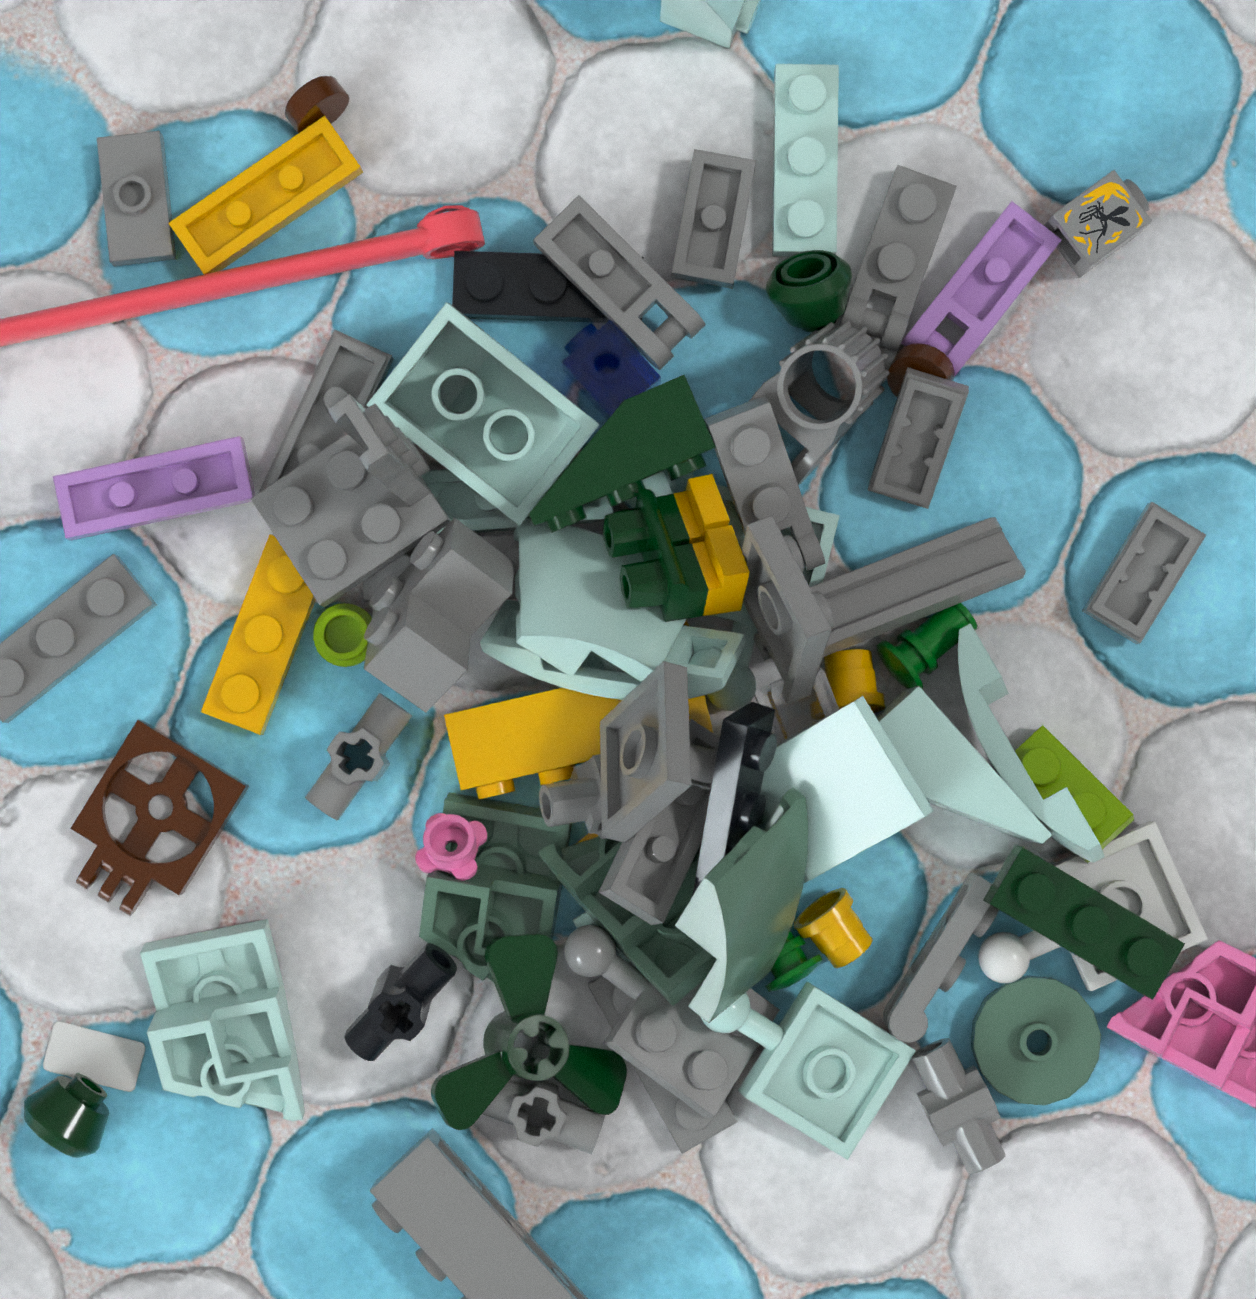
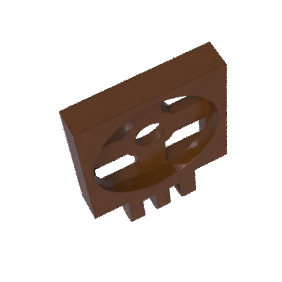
(128, 859)

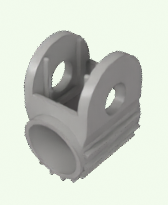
(832, 414)

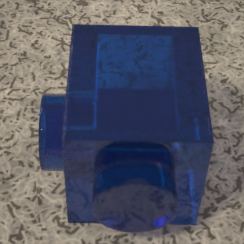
(607, 367)

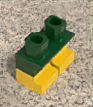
(687, 552)

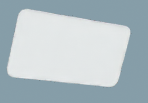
(98, 1055)

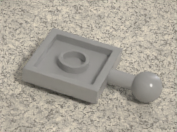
(662, 1038)

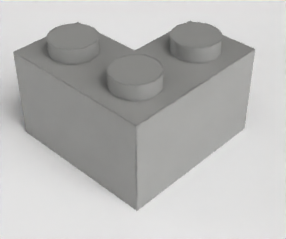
(432, 610)

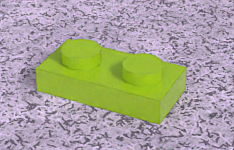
(1055, 768)

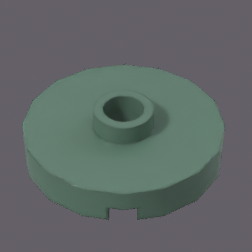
(1002, 1033)

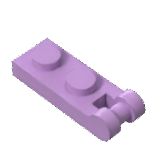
(986, 284)

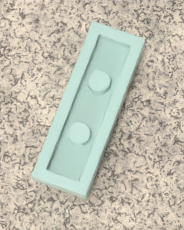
(805, 158)

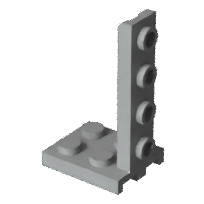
(352, 503)
(807, 623)

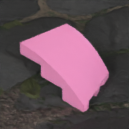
(1202, 1021)

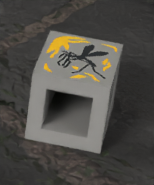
(1099, 222)

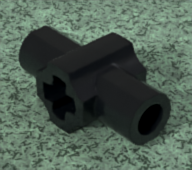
(414, 985)

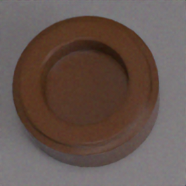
(314, 100)
(921, 358)

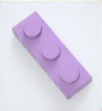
(154, 488)

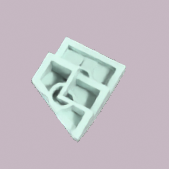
(576, 604)
(223, 1019)

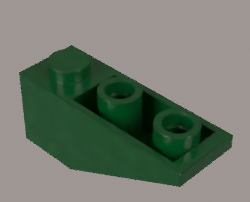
(640, 439)

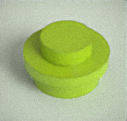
(341, 633)

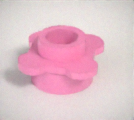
(445, 829)

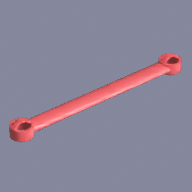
(434, 238)

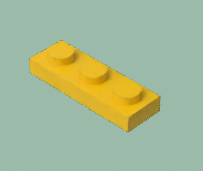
(266, 197)
(261, 643)

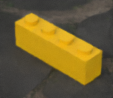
(533, 736)

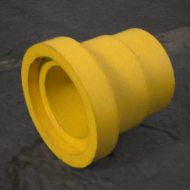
(852, 677)
(834, 928)

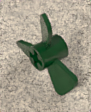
(523, 978)

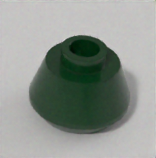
(810, 289)
(68, 1114)

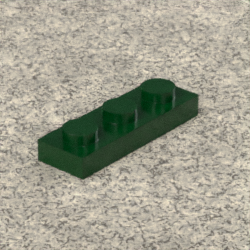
(1083, 921)

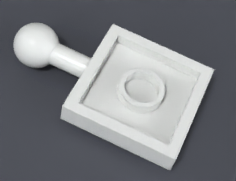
(1134, 875)

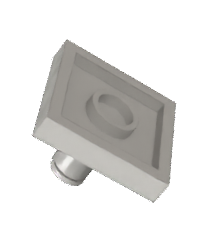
(649, 753)

